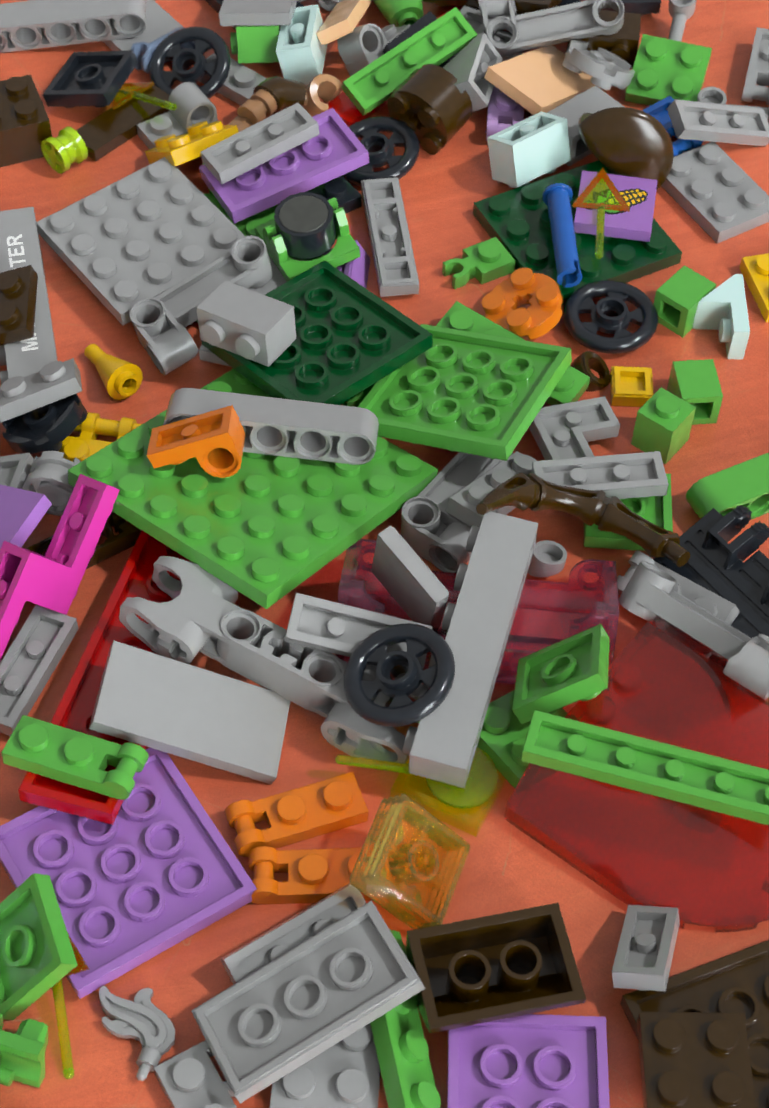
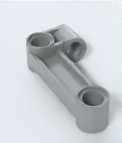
(547, 25)
(163, 319)
(432, 530)
(652, 594)

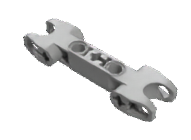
(209, 622)

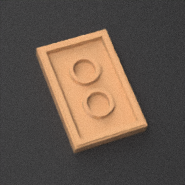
(538, 79)

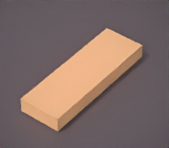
(342, 20)

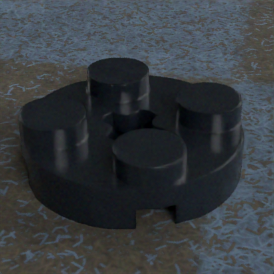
(45, 427)

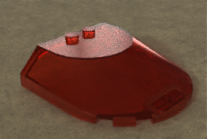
(648, 845)

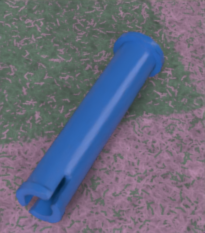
(558, 200)

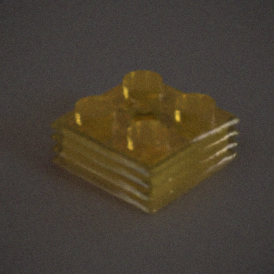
(410, 863)

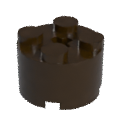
(431, 106)

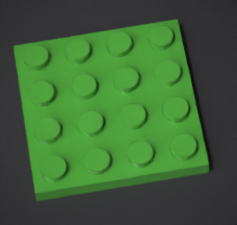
(468, 392)

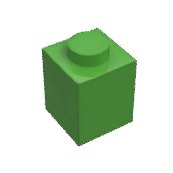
(255, 43)
(678, 299)
(698, 385)
(663, 424)

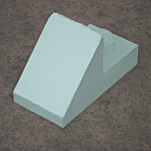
(726, 311)

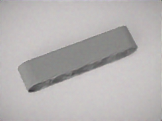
(68, 22)
(288, 425)

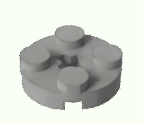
(602, 65)

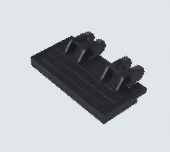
(721, 566)

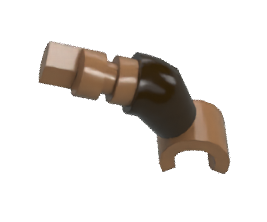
(280, 93)

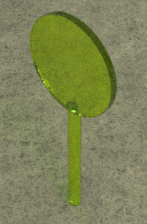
(478, 789)

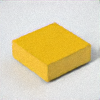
(631, 386)

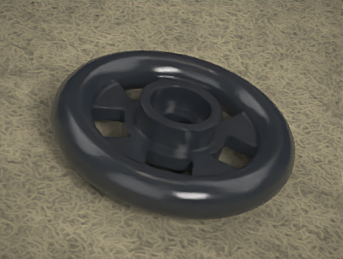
(184, 58)
(382, 149)
(610, 316)
(389, 665)

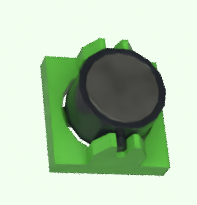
(306, 229)

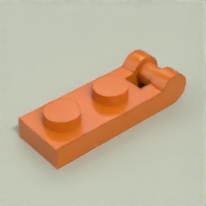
(298, 813)
(311, 873)

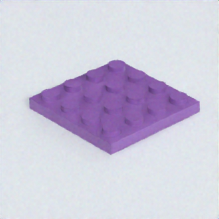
(134, 882)

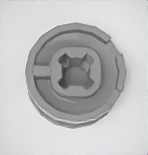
(50, 478)

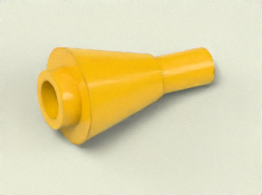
(119, 376)

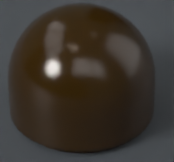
(588, 361)

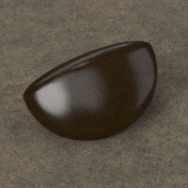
(628, 142)

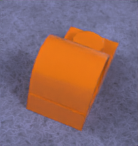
(211, 437)

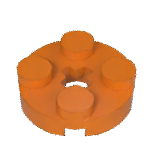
(521, 289)

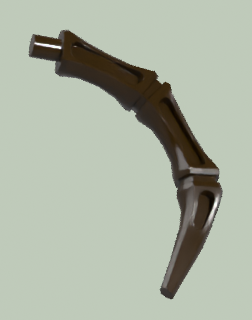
(591, 507)

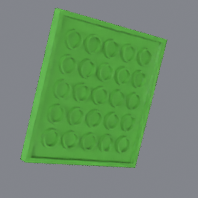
(268, 520)

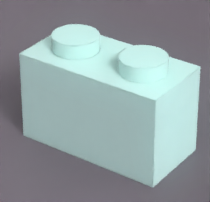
(299, 48)
(529, 149)

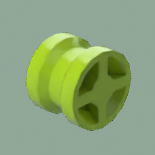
(64, 149)

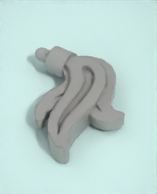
(141, 1022)

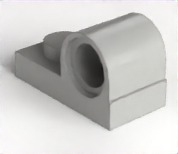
(366, 45)
(191, 109)

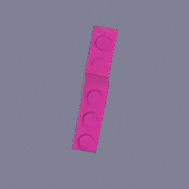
(54, 578)

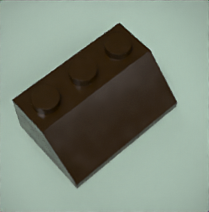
(494, 968)

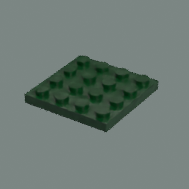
(523, 227)
(341, 343)

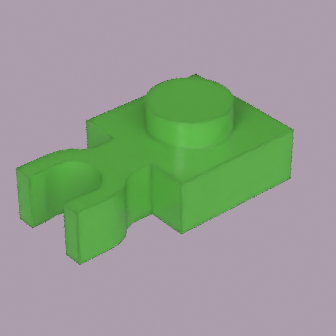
(483, 260)

